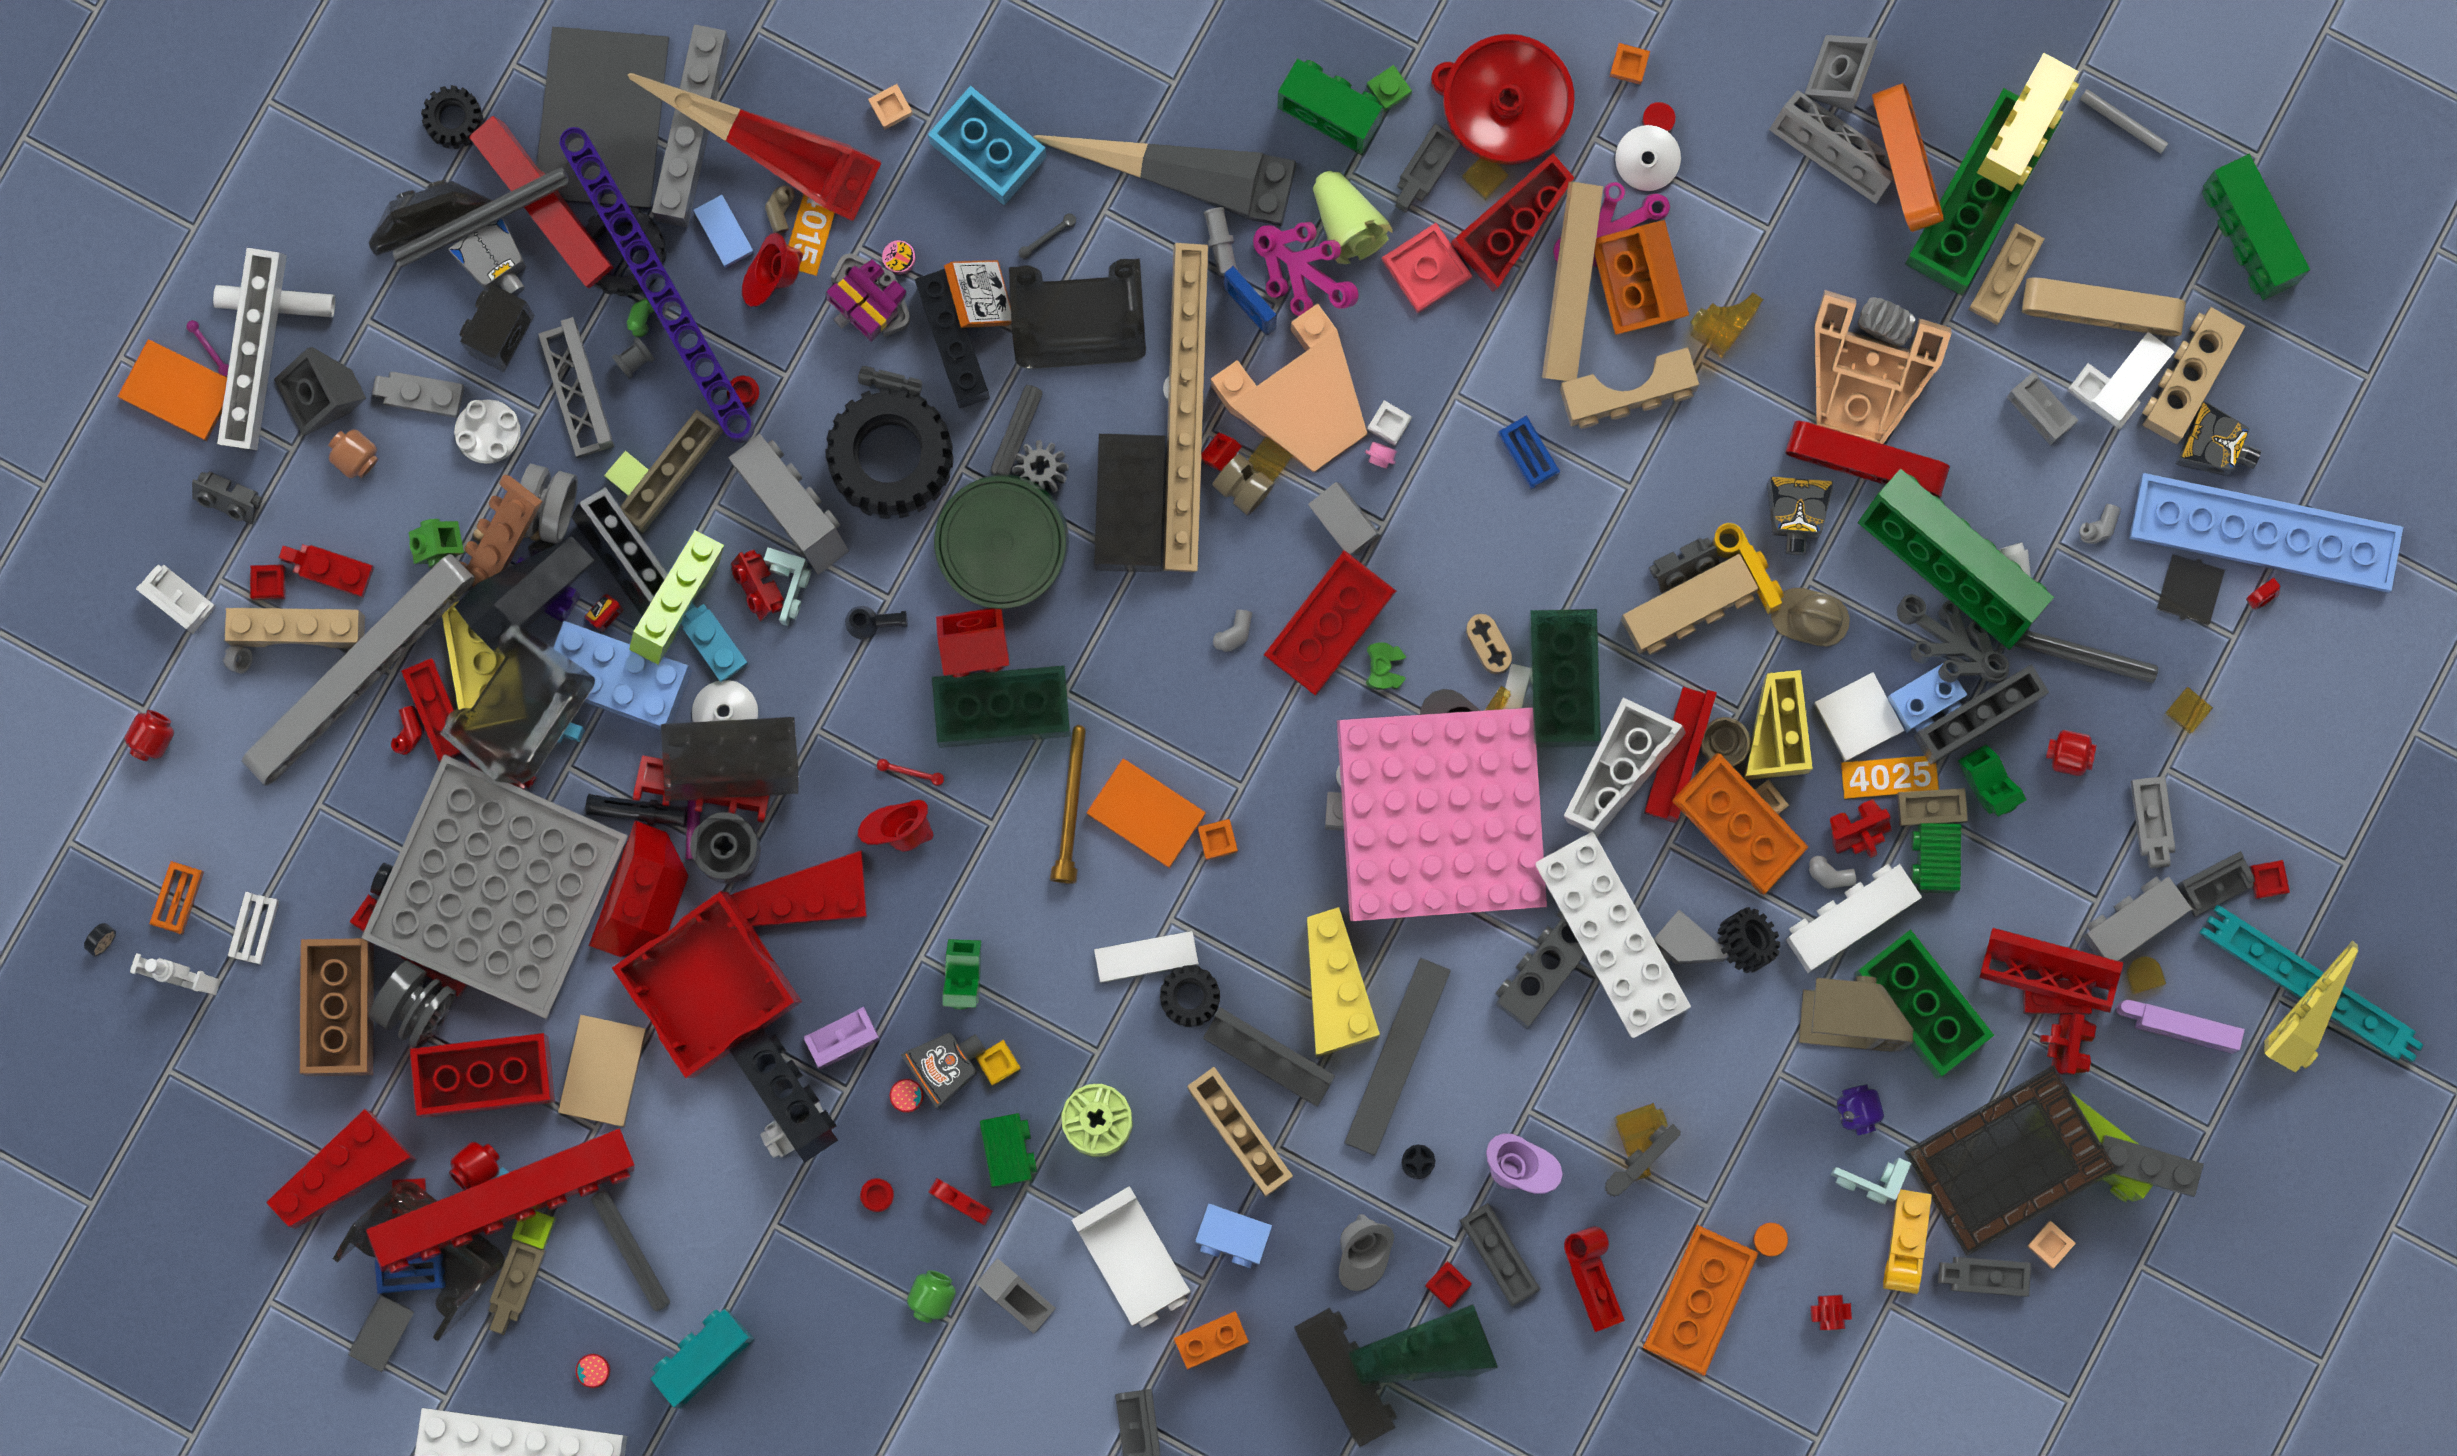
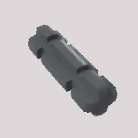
(885, 379)

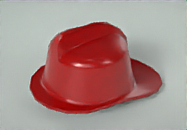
(771, 269)
(899, 825)

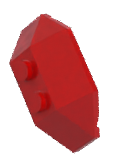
(641, 893)

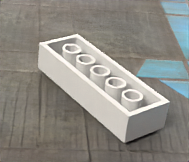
(474, 1435)

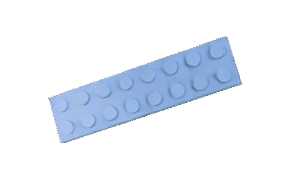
(2266, 532)

